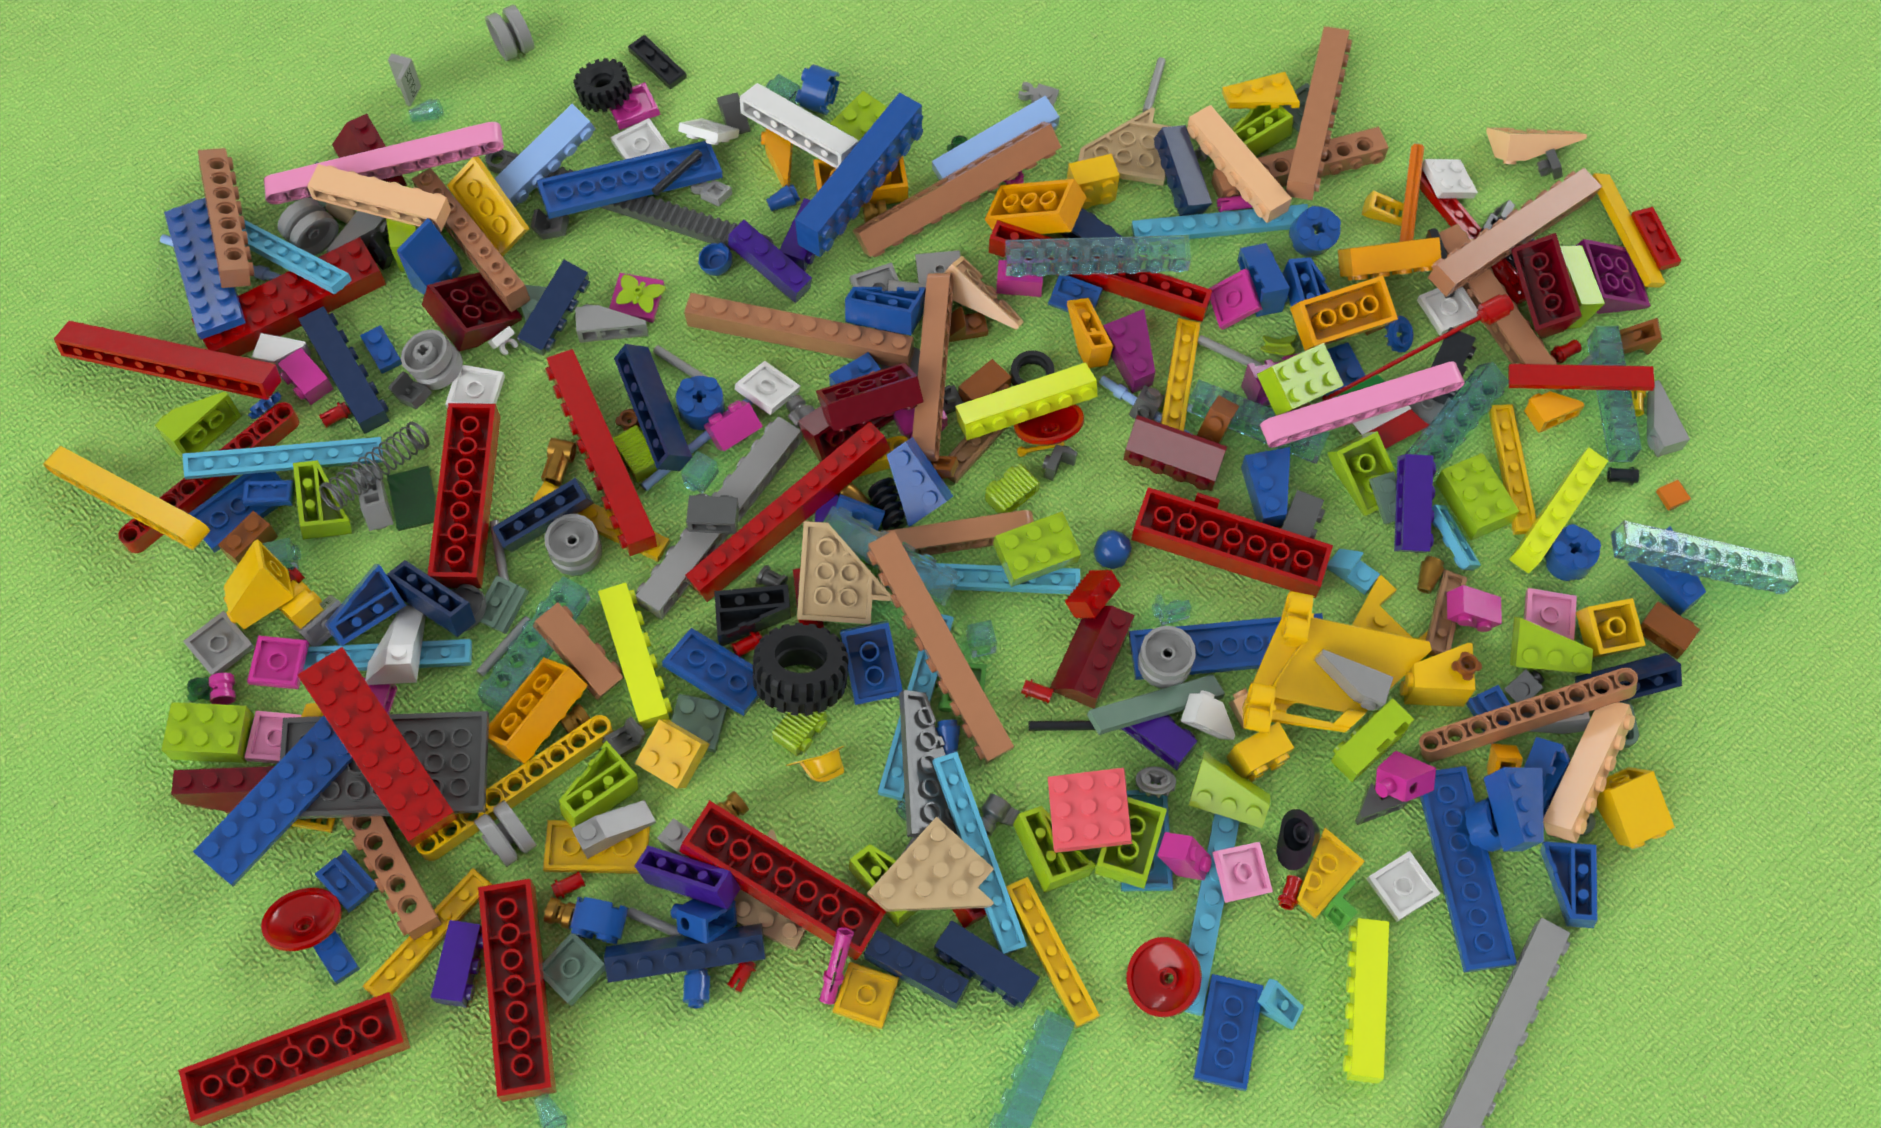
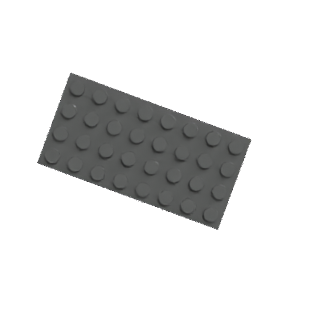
(446, 744)

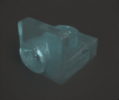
(1172, 612)

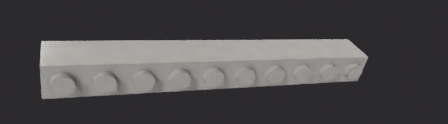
(746, 484)
(1507, 1027)

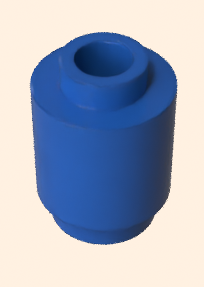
(696, 988)

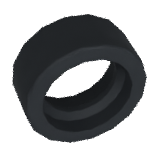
(1030, 357)

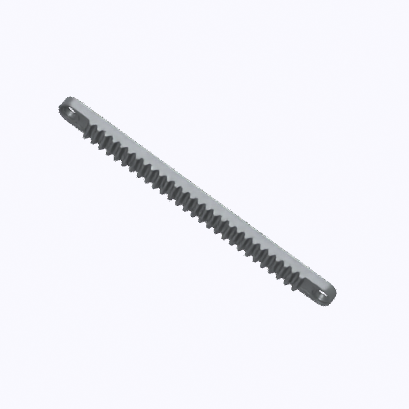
(651, 210)

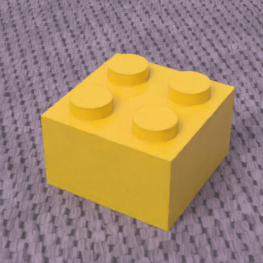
(1096, 178)
(1611, 627)
(1260, 752)
(672, 753)

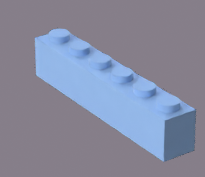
(995, 136)
(544, 154)

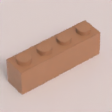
(577, 650)

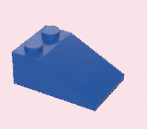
(428, 257)
(871, 662)

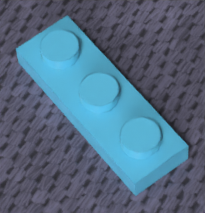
(1454, 538)

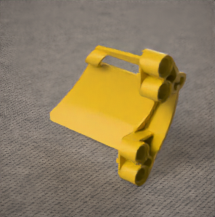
(1293, 676)

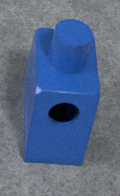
(703, 920)

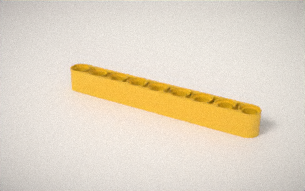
(127, 497)
(524, 776)

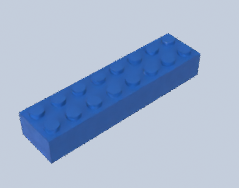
(859, 175)

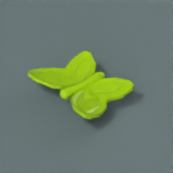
(639, 294)
(1279, 346)

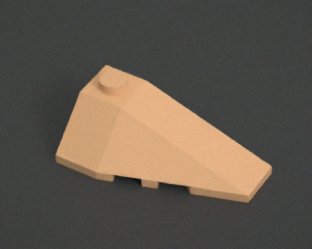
(1523, 145)
(978, 296)

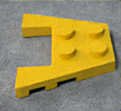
(1374, 616)

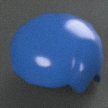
(715, 259)
(1112, 549)

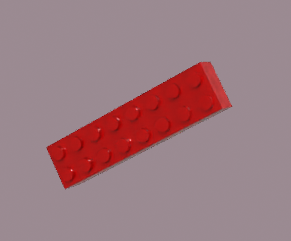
(279, 303)
(464, 494)
(1232, 542)
(377, 747)
(782, 878)
(516, 990)
(293, 1059)

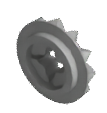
(1156, 775)

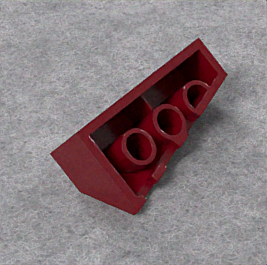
(216, 787)

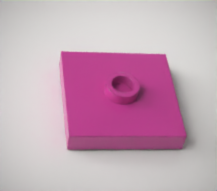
(637, 108)
(1234, 299)
(635, 309)
(278, 662)

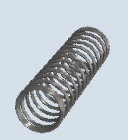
(336, 495)

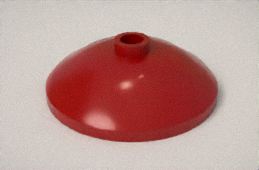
(1052, 427)
(301, 919)
(1149, 976)

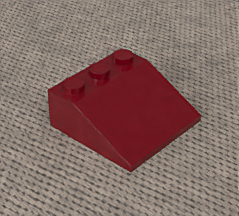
(468, 310)

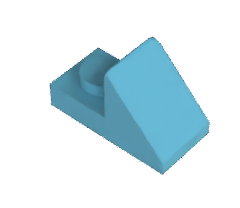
(1351, 569)
(1279, 1004)

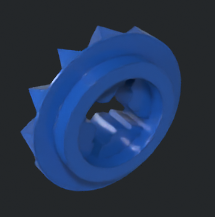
(1404, 341)
(263, 405)

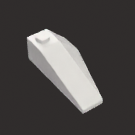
(399, 651)

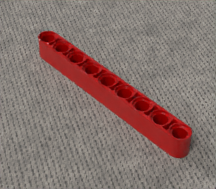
(205, 487)

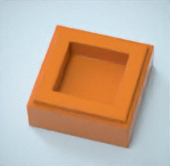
(1673, 495)

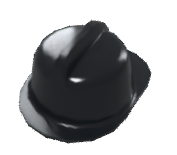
(1296, 839)

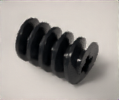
(884, 497)

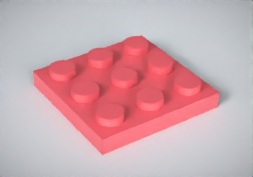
(1089, 810)

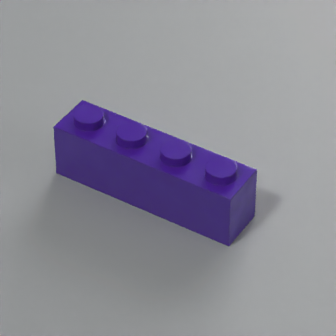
(769, 261)
(1414, 503)
(687, 877)

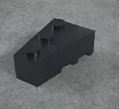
(1457, 349)
(750, 611)

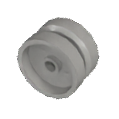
(509, 32)
(308, 226)
(431, 359)
(573, 544)
(1166, 656)
(505, 833)

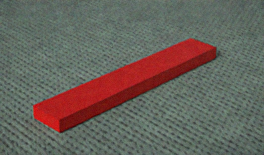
(1581, 377)

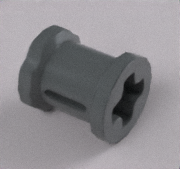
(770, 578)

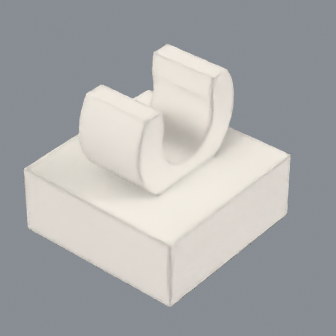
(503, 338)

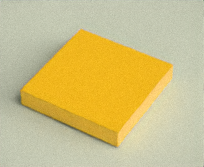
(865, 995)

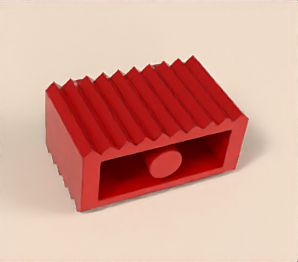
(1092, 593)

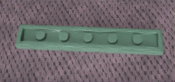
(1150, 705)

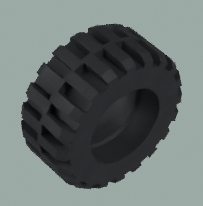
(800, 691)

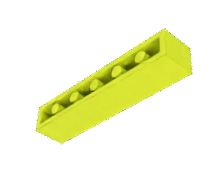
(1026, 401)
(1558, 510)
(633, 655)
(1367, 1000)

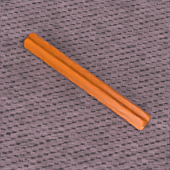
(1412, 192)

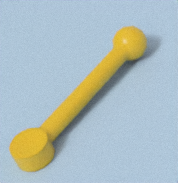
(1022, 451)

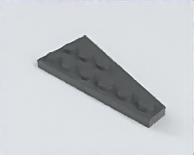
(919, 747)

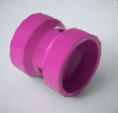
(222, 688)

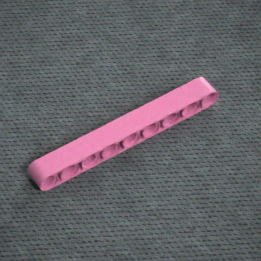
(1362, 404)

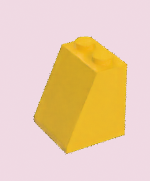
(256, 586)
(1436, 683)
(1634, 807)

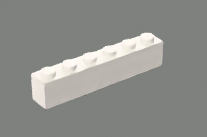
(796, 125)

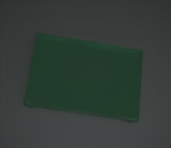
(412, 497)

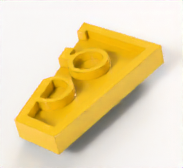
(1267, 90)
(1327, 873)

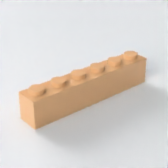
(1238, 164)
(378, 197)
(1588, 771)

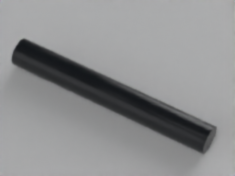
(678, 171)
(1060, 725)

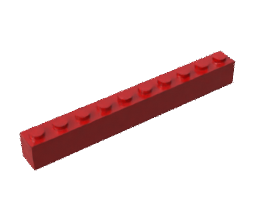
(1144, 287)
(168, 360)
(601, 453)
(788, 511)

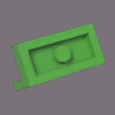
(1339, 910)

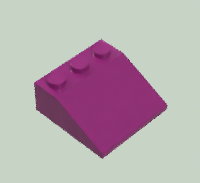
(1615, 277)

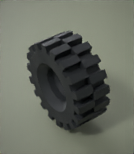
(603, 85)

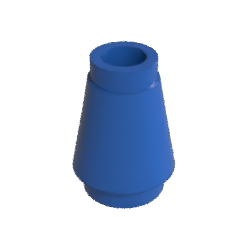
(783, 198)
(950, 733)

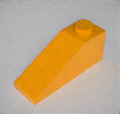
(779, 154)
(1089, 333)

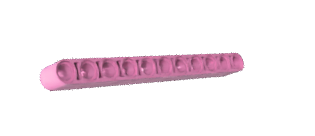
(393, 159)

